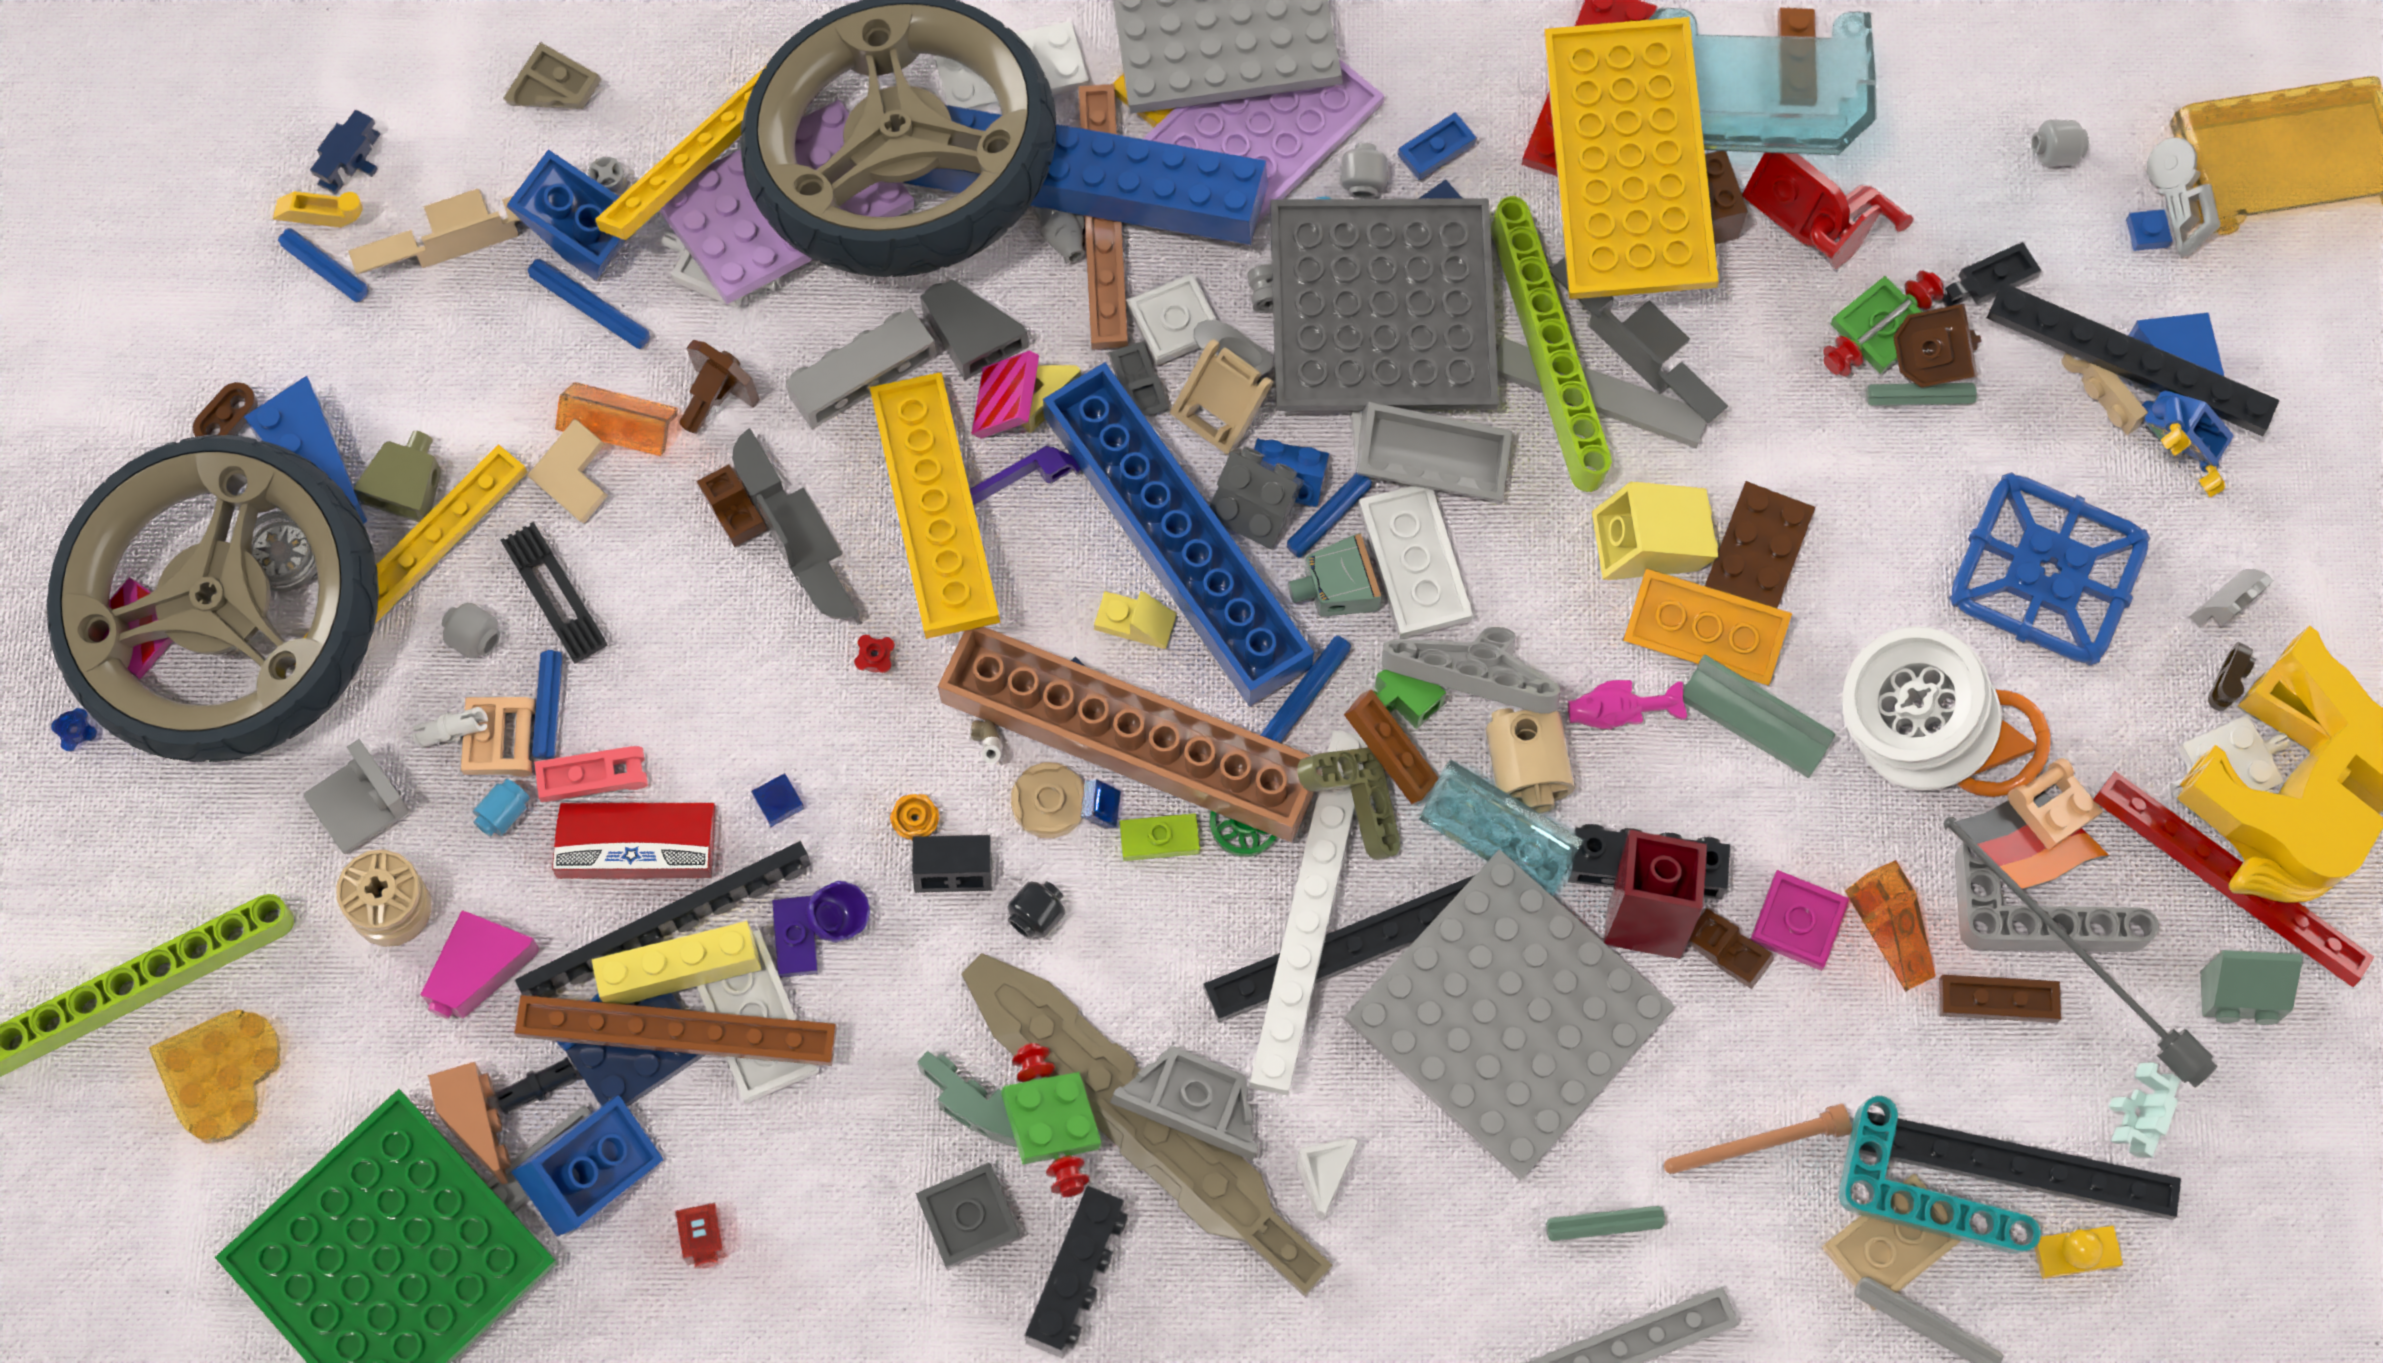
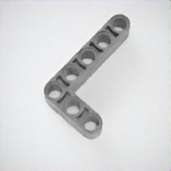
(2040, 936)

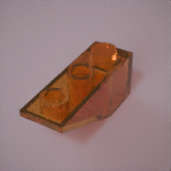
(1895, 922)

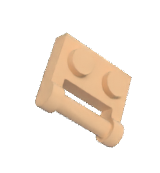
(484, 750)
(2060, 815)

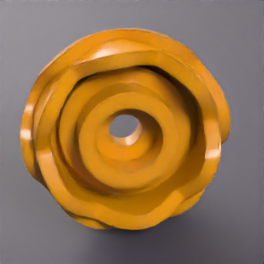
(914, 805)

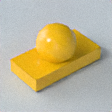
(2078, 1252)

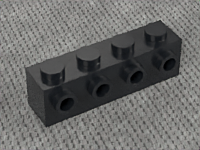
(1602, 852)
(1075, 1271)

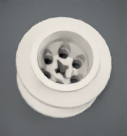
(1930, 667)

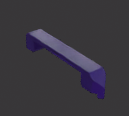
(1049, 462)

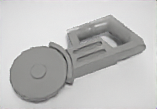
(2173, 171)

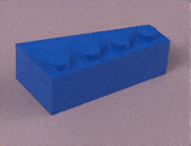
(299, 424)

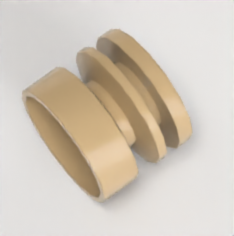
(404, 901)

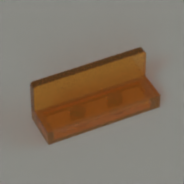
(617, 417)

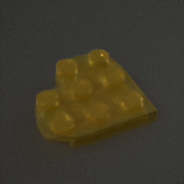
(215, 1072)

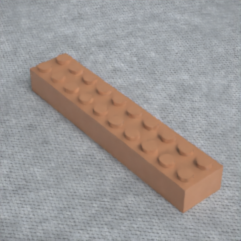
(1127, 730)

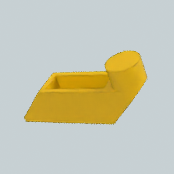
(318, 209)

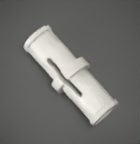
(450, 727)

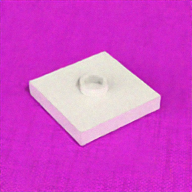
(1169, 316)

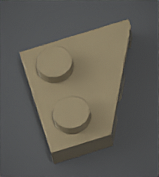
(552, 82)

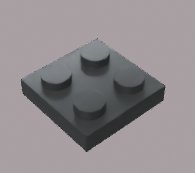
(968, 1215)

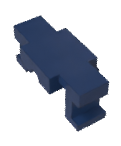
(347, 149)

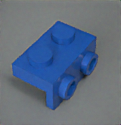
(1306, 461)

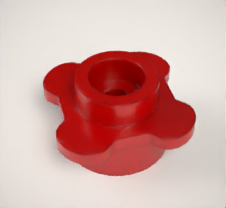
(879, 663)

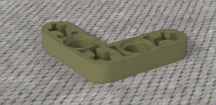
(1376, 827)

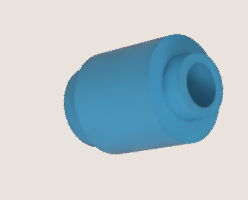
(500, 808)

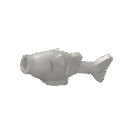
(1062, 232)

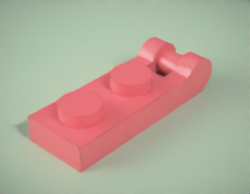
(590, 773)

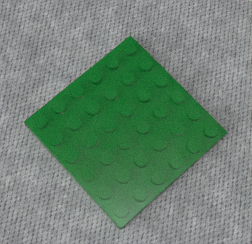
(387, 1249)

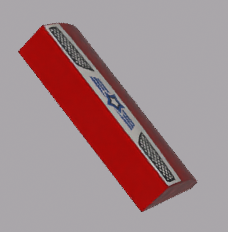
(634, 841)

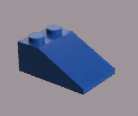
(562, 210)
(587, 1166)

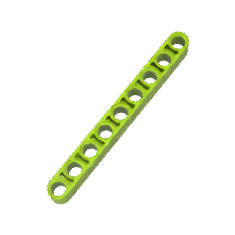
(1549, 357)
(146, 986)

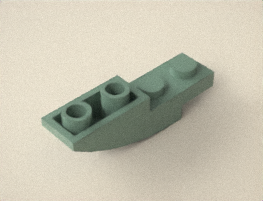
(967, 1100)

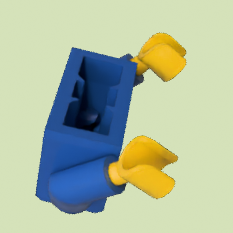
(2193, 429)

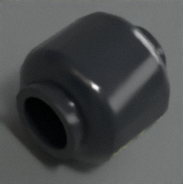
(1036, 909)

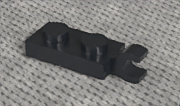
(1985, 277)

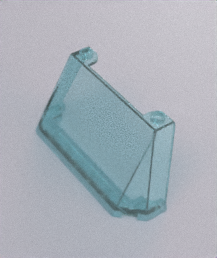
(1783, 89)

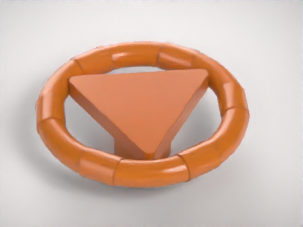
(2012, 745)

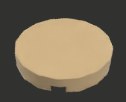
(1048, 800)

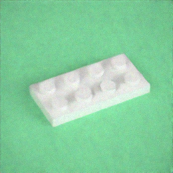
(1053, 47)
(1415, 560)
(759, 996)

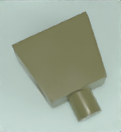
(401, 478)

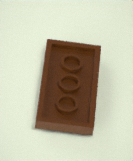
(1760, 545)

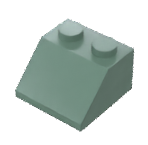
(2250, 986)

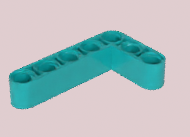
(1919, 1200)

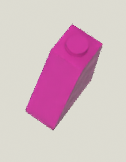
(474, 965)

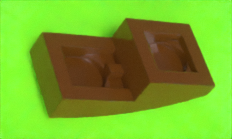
(731, 505)
(1728, 949)

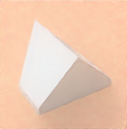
(1323, 1170)

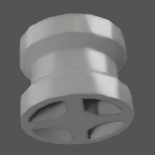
(608, 169)

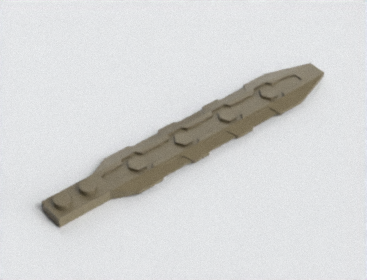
(1208, 1182)

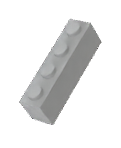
(868, 361)

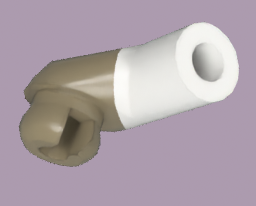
(988, 733)

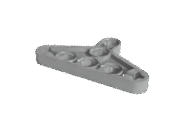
(1476, 668)

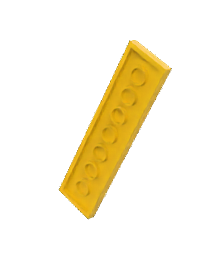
(934, 506)

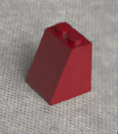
(1656, 894)

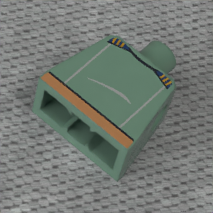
(1339, 580)

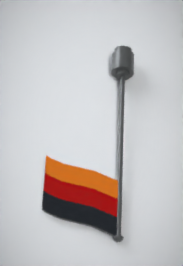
(2023, 863)

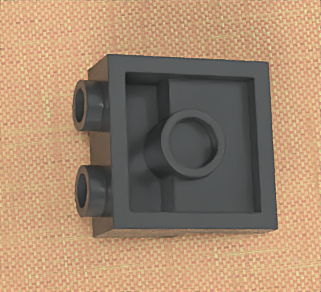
(1255, 496)

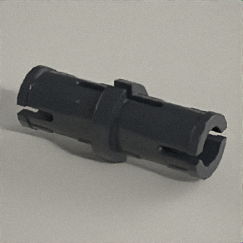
(535, 1085)

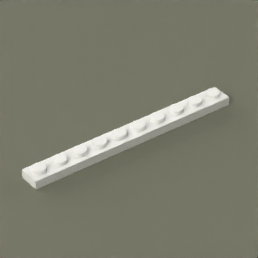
(1305, 932)

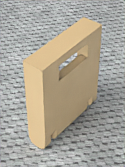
(1226, 389)

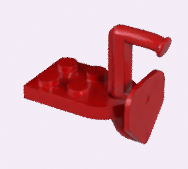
(1815, 206)

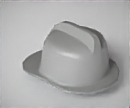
(1235, 342)

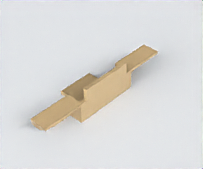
(458, 228)

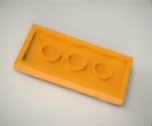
(1701, 621)

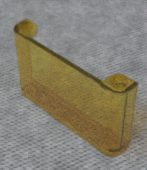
(2287, 147)

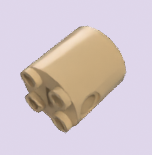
(1530, 757)

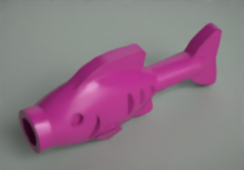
(1614, 705)

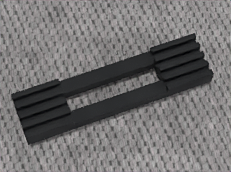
(528, 550)

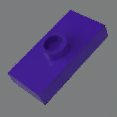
(794, 938)

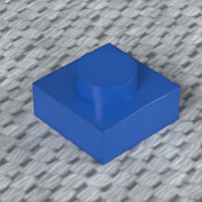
(2149, 230)

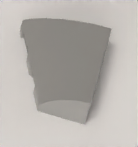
(2233, 597)

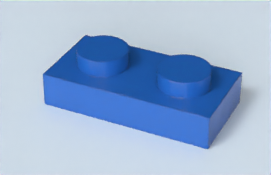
(1437, 146)

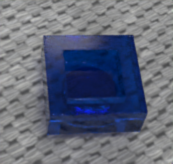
(777, 800)
(1100, 804)

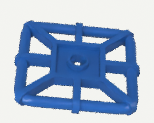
(2071, 558)

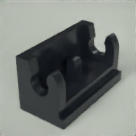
(952, 863)

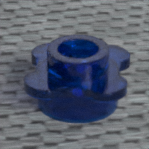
(66, 721)

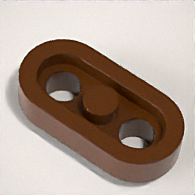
(221, 411)

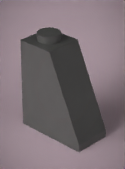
(971, 327)

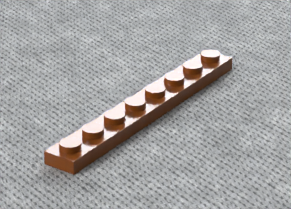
(675, 1030)

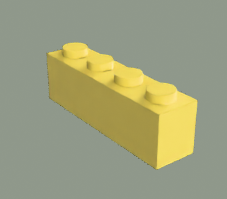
(676, 964)

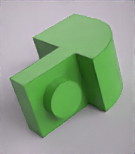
(1409, 696)

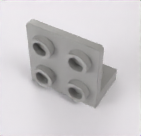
(356, 801)

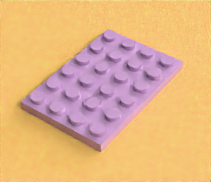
(1285, 129)
(731, 236)

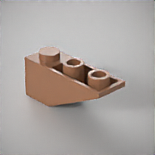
(465, 1110)

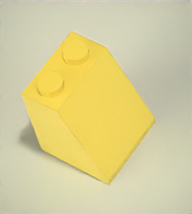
(1654, 529)

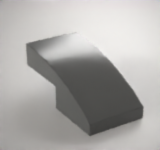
(1138, 378)

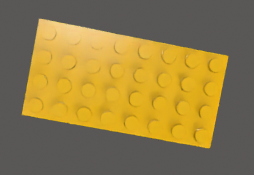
(1630, 158)

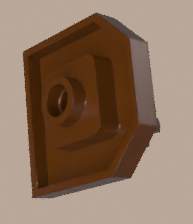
(1936, 346)
(717, 378)

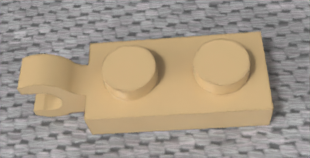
(2111, 393)

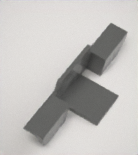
(1646, 344)
(795, 529)

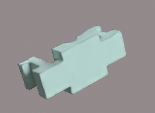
(2154, 1108)

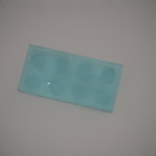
(1491, 820)

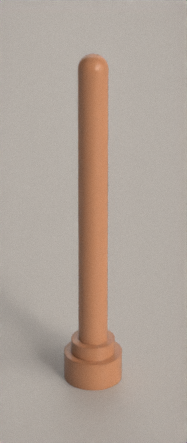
(1832, 1122)

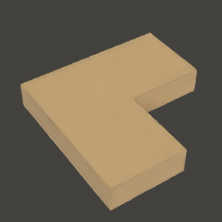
(562, 467)

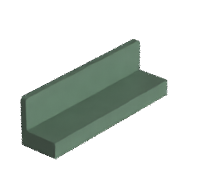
(1757, 716)

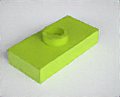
(1159, 837)

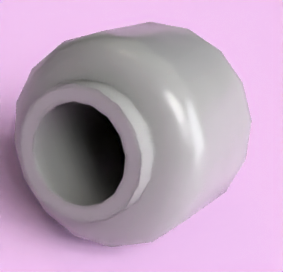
(2060, 143)
(1364, 171)
(470, 630)

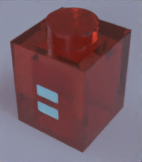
(701, 1235)

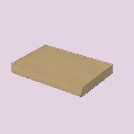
(1886, 1250)

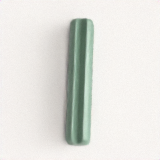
(1915, 395)
(1605, 1223)

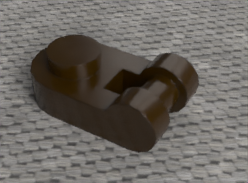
(2228, 683)

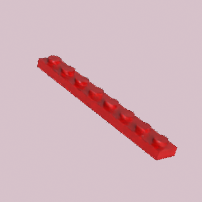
(2219, 866)

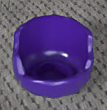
(838, 911)

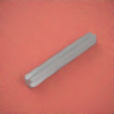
(1925, 1322)

